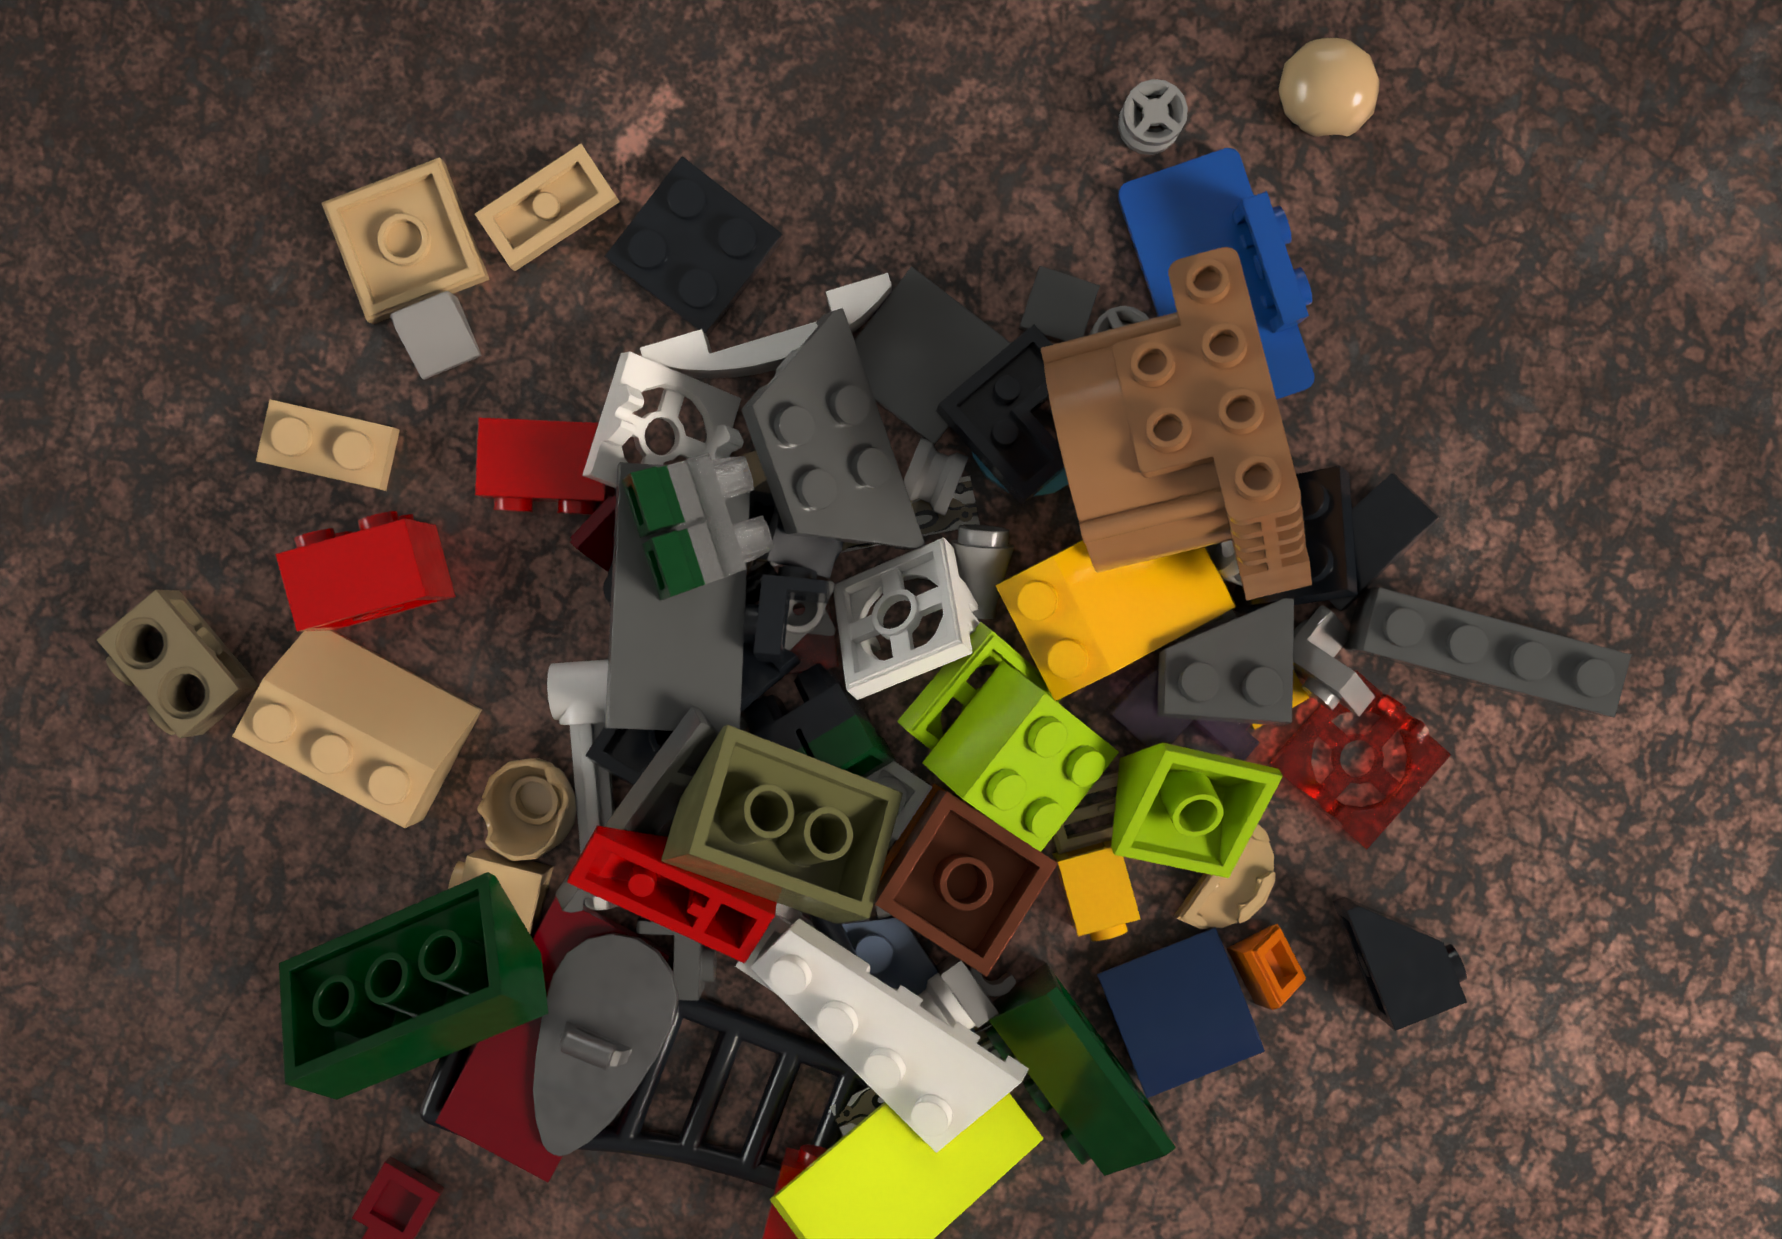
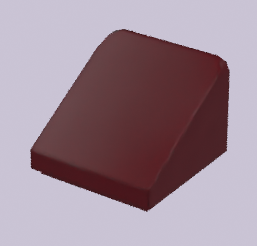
(596, 534)

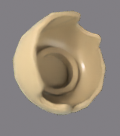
(1329, 87)
(527, 809)

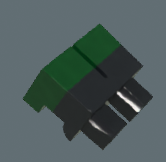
(825, 727)

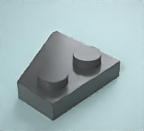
(1233, 670)

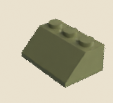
(784, 827)

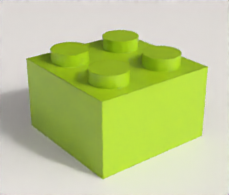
(1020, 757)

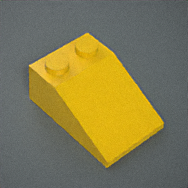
(1096, 623)

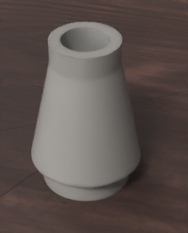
(982, 563)

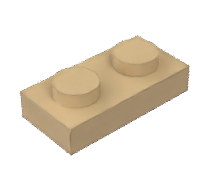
(547, 207)
(327, 445)

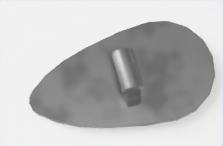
(601, 1036)

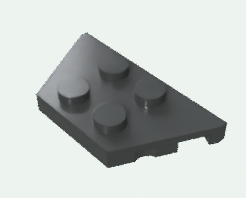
(829, 446)
(656, 794)

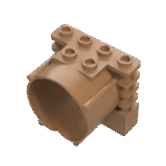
(1181, 434)

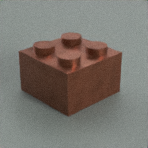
(963, 881)

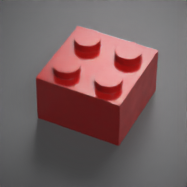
(365, 573)

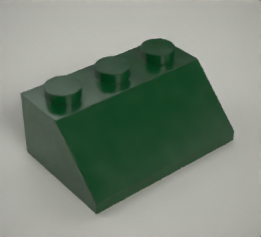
(1076, 1075)

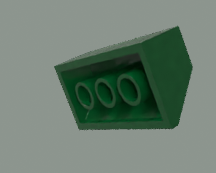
(408, 990)

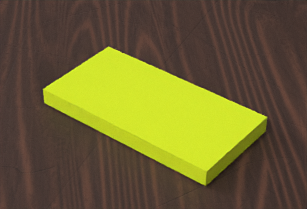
(894, 1185)

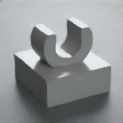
(973, 989)

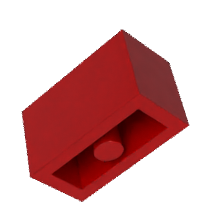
(537, 462)

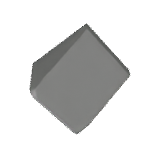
(436, 334)

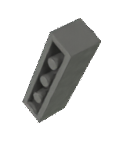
(1488, 651)

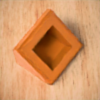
(1267, 967)

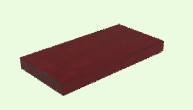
(495, 1089)

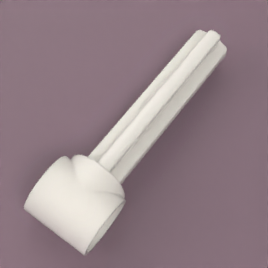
(579, 700)

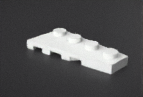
(908, 1056)

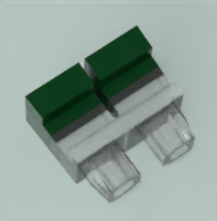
(690, 493)

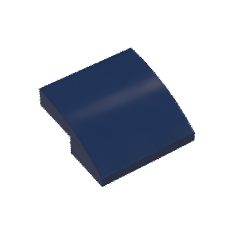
(1181, 1013)

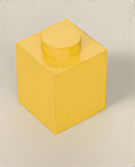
(1097, 891)

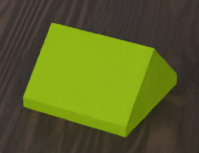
(1189, 807)

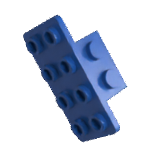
(1212, 207)

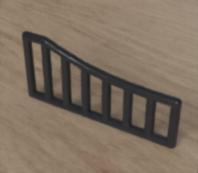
(690, 1145)

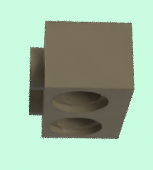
(187, 651)

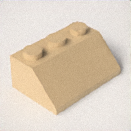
(358, 725)

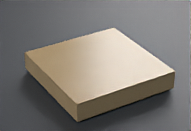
(405, 240)

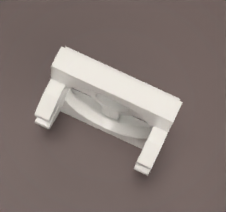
(624, 397)
(857, 633)

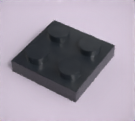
(694, 246)

